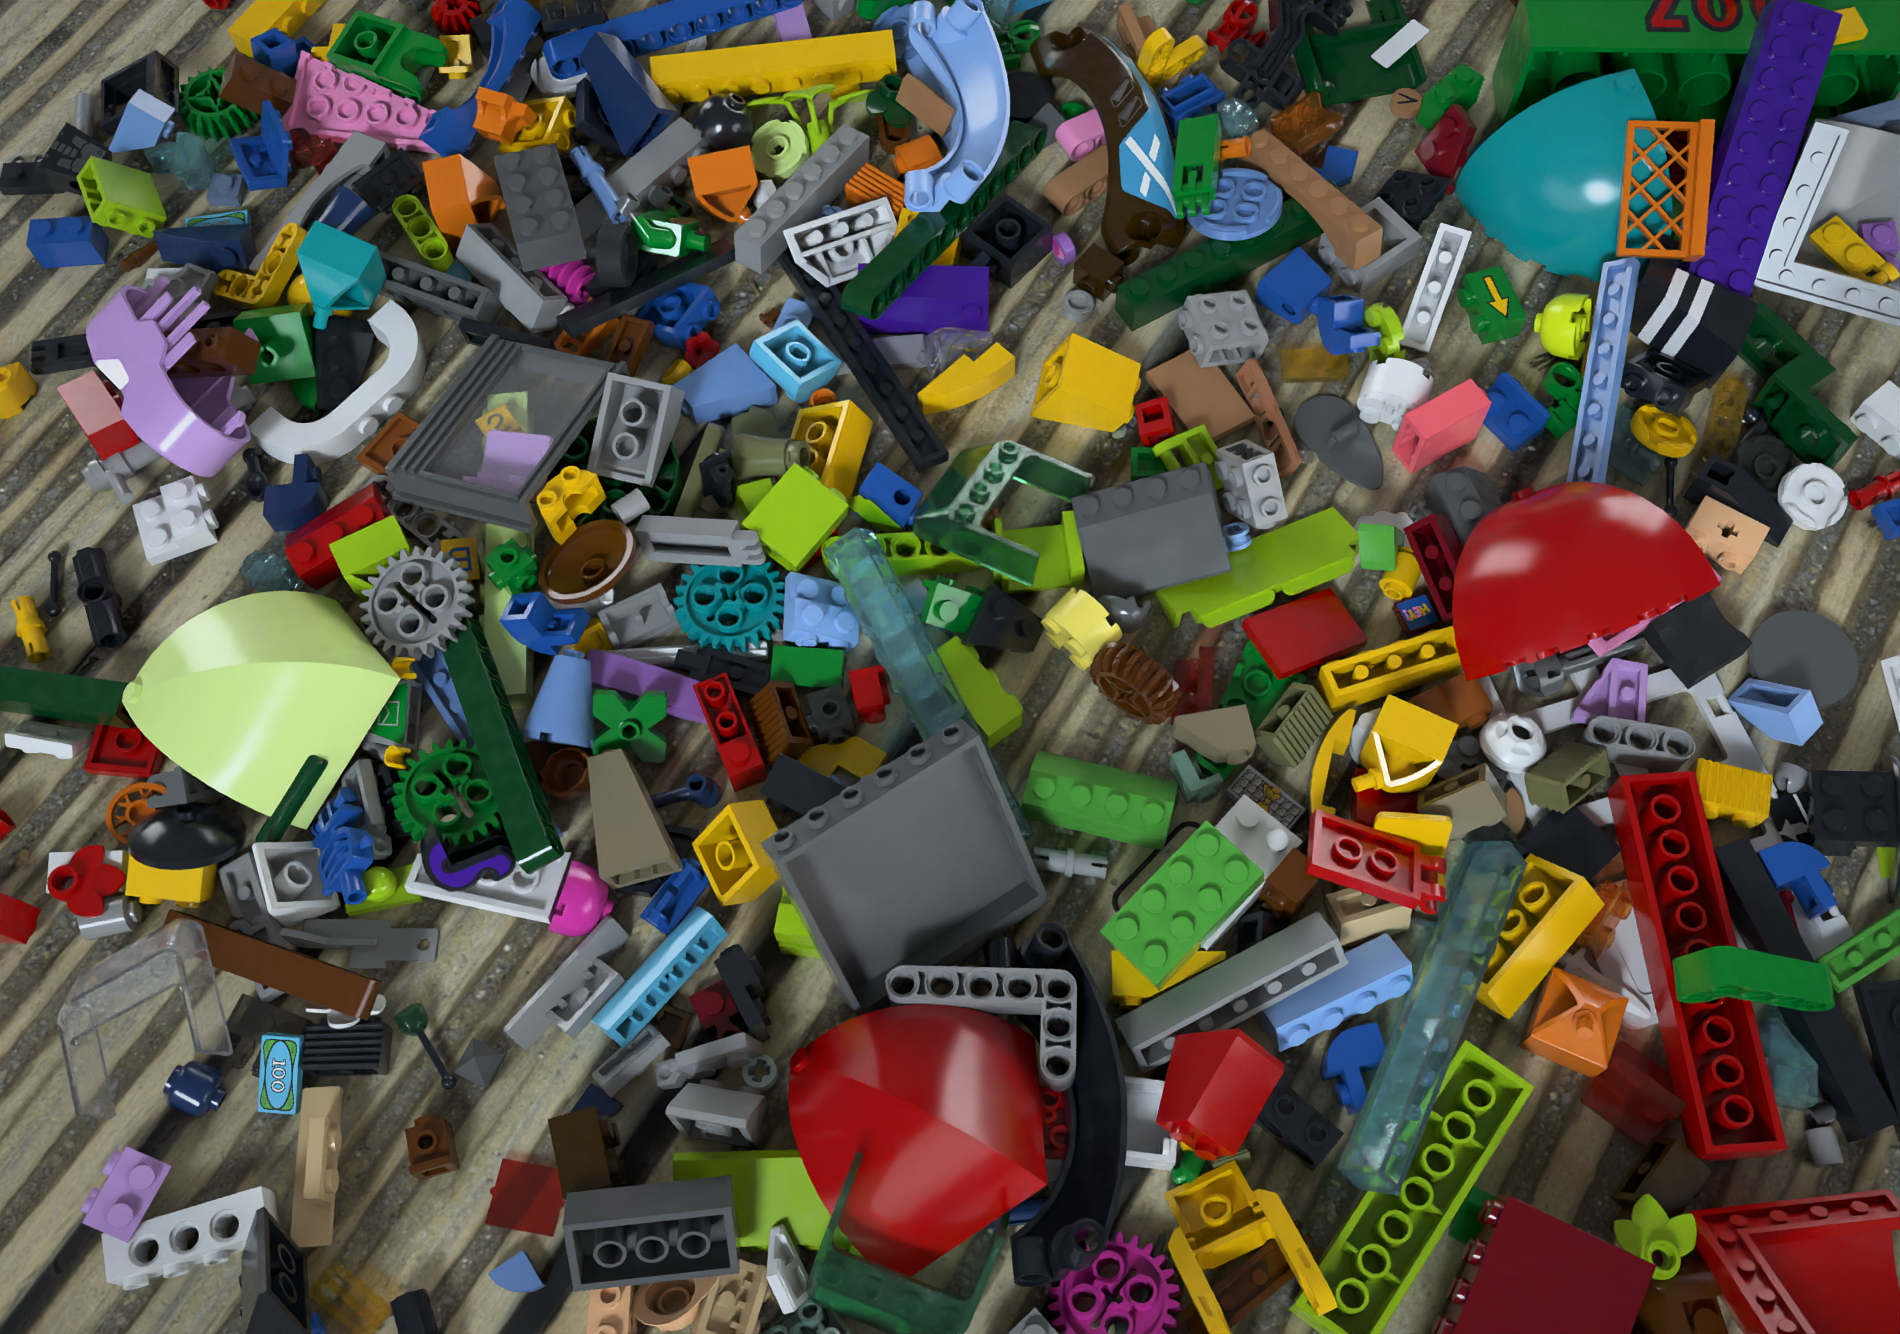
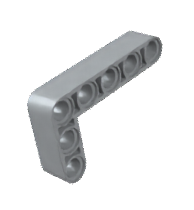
(1002, 1002)

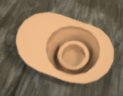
(671, 1303)

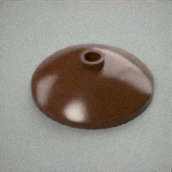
(587, 562)

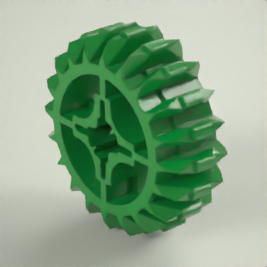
(206, 112)

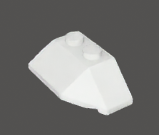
(838, 242)

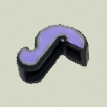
(467, 865)

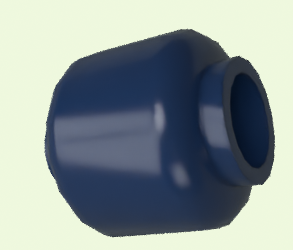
(195, 1089)

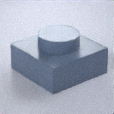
(226, 190)

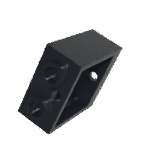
(151, 74)

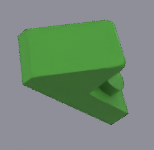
(1379, 546)

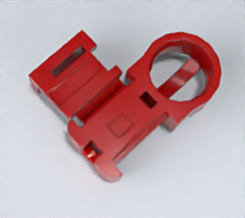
(1236, 27)

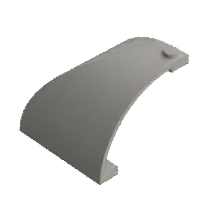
(1845, 174)

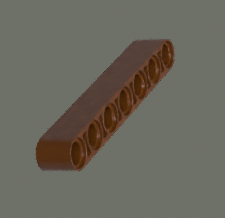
(287, 969)

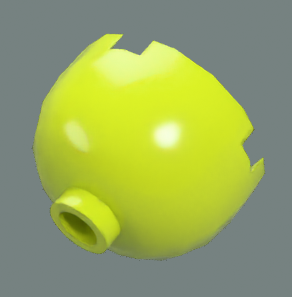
(1564, 325)

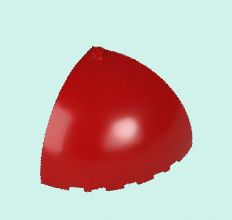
(1567, 571)

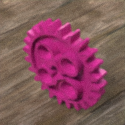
(1141, 1317)

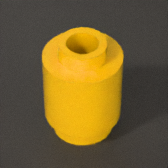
(1403, 580)

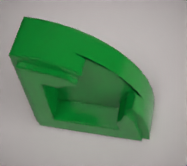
(306, 392)

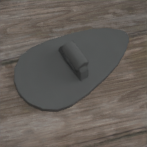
(1340, 440)

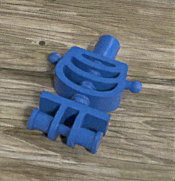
(345, 850)

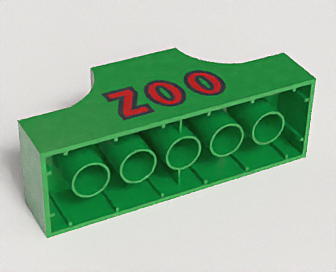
(1682, 53)

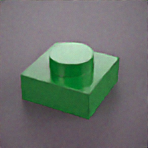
(1144, 463)

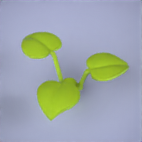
(817, 131)

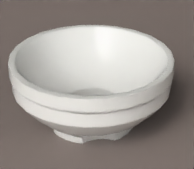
(1507, 749)

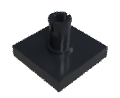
(591, 120)

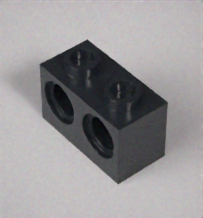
(1298, 1126)

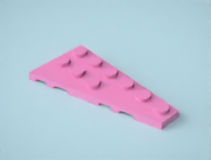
(340, 102)

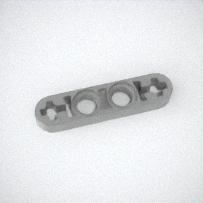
(417, 518)

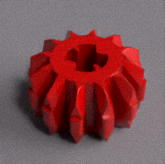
(453, 16)

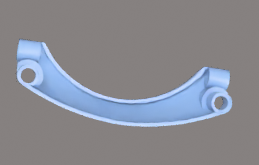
(974, 80)

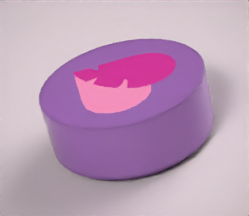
(1063, 248)

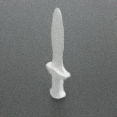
(1580, 967)

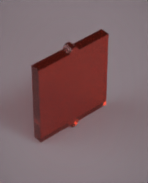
(526, 1198)

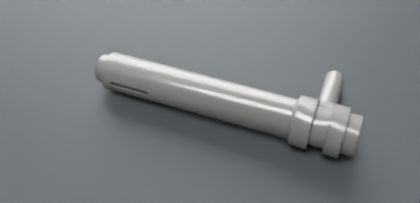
(122, 466)

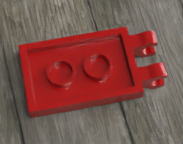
(1374, 862)

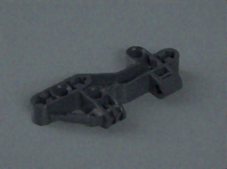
(1265, 68)

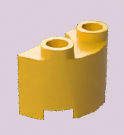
(15, 389)
(566, 497)

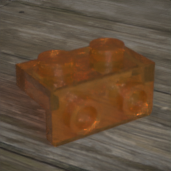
(1305, 124)

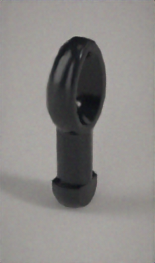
(256, 480)

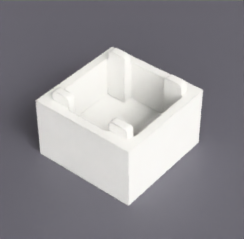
(1147, 1141)

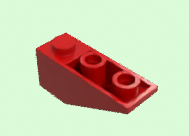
(730, 732)

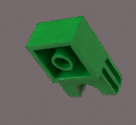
(386, 53)

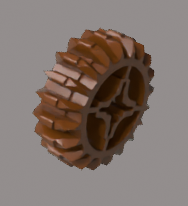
(1135, 683)

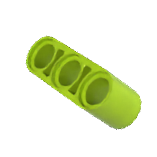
(422, 233)

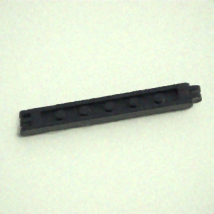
(74, 353)

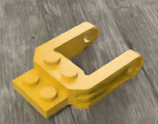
(1227, 1219)

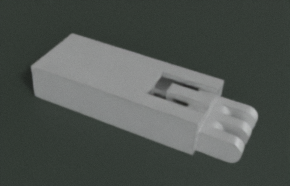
(698, 541)

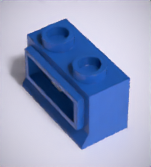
(1189, 99)

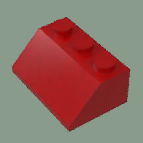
(309, 544)

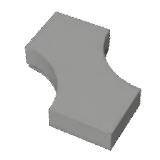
(184, 281)

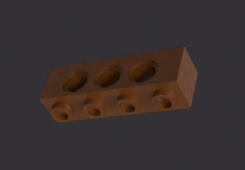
(216, 354)

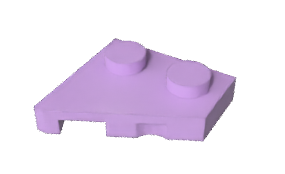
(1616, 693)

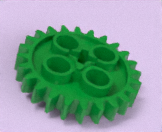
(421, 811)

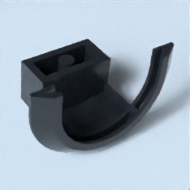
(1856, 811)

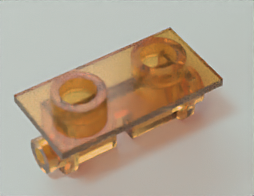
(1601, 930)

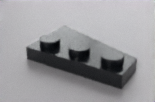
(340, 358)

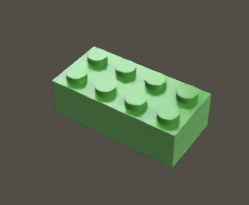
(1182, 904)

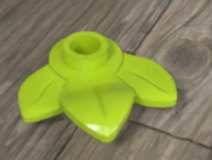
(1654, 1231)

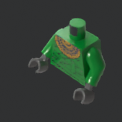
(664, 230)

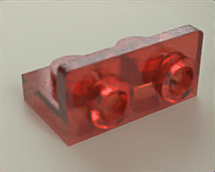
(1194, 682)

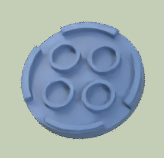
(1243, 206)

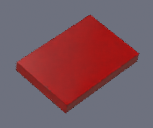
(1304, 633)

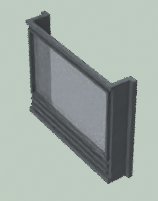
(499, 432)

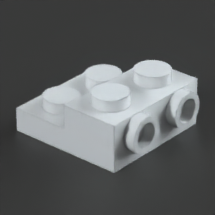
(176, 521)

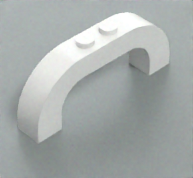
(363, 409)

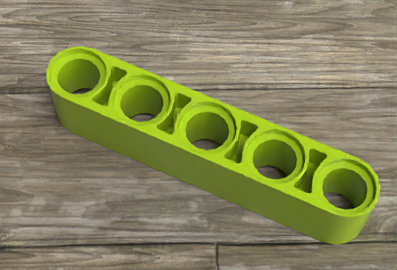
(922, 560)

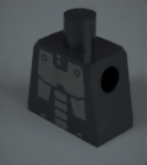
(68, 157)

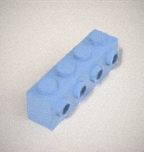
(1373, 976)

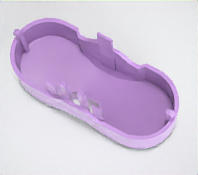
(177, 417)

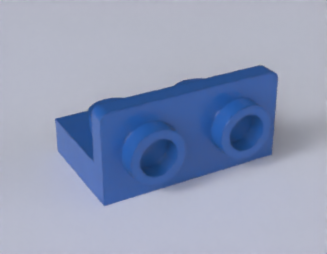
(1514, 413)

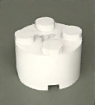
(1392, 391)

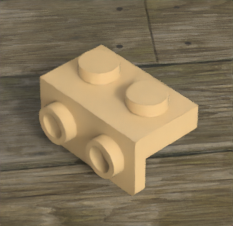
(734, 1302)

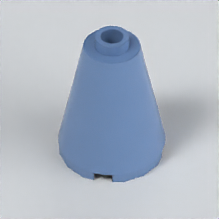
(564, 704)

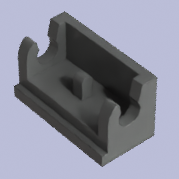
(180, 788)

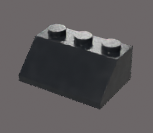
(273, 1281)

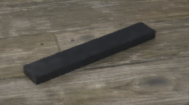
(646, 288)

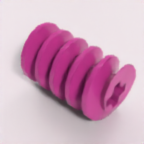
(571, 280)

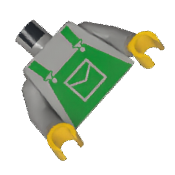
(397, 724)

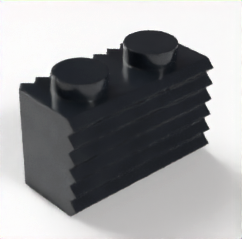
(347, 1051)

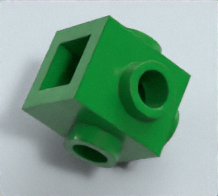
(513, 567)

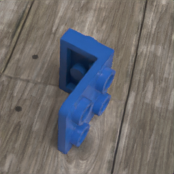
(264, 157)

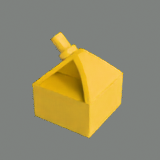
(1403, 748)
(733, 852)

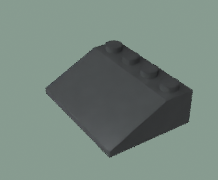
(1152, 533)

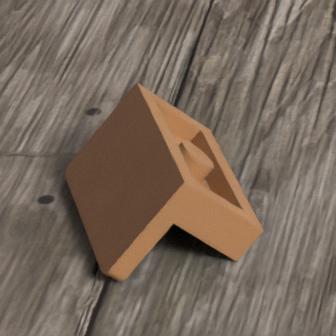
(1133, 30)
(926, 104)

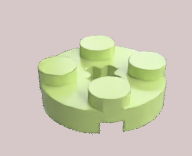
(789, 160)

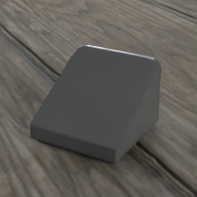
(1048, 119)

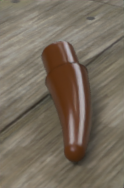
(139, 256)

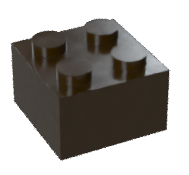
(586, 1151)

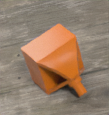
(725, 183)
(460, 196)
(1574, 1022)

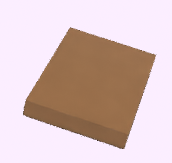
(1200, 396)

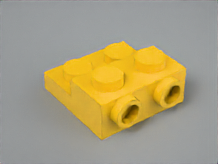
(552, 126)

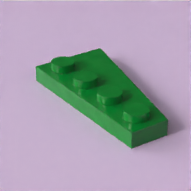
(1256, 687)

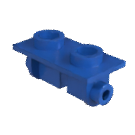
(676, 897)

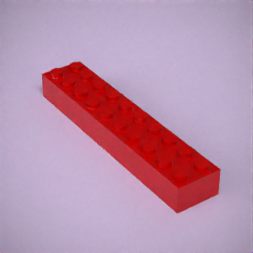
(1679, 910)

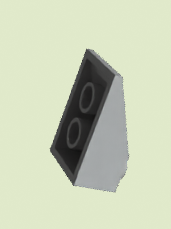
(634, 428)
(719, 1114)

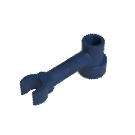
(700, 789)

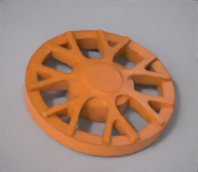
(135, 810)

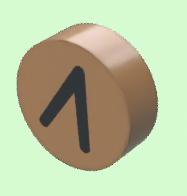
(1405, 103)

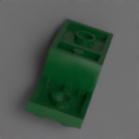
(1794, 379)

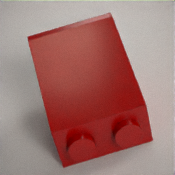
(1216, 1090)

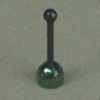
(414, 1022)

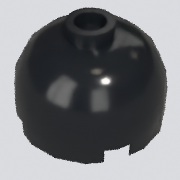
(724, 121)

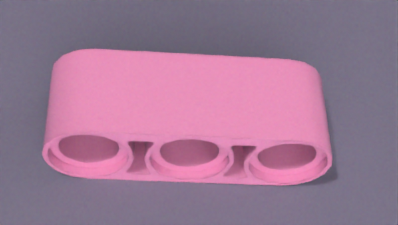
(1081, 135)

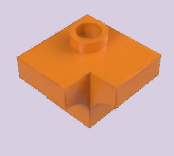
(501, 116)

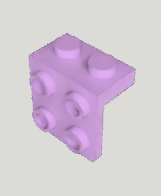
(126, 1193)

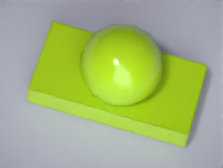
(384, 890)

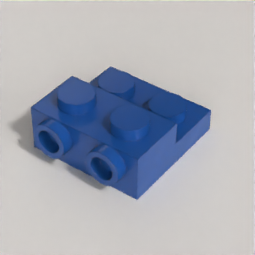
(681, 313)

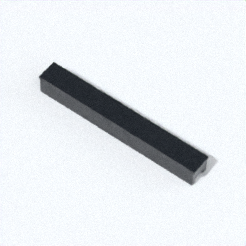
(1827, 1037)

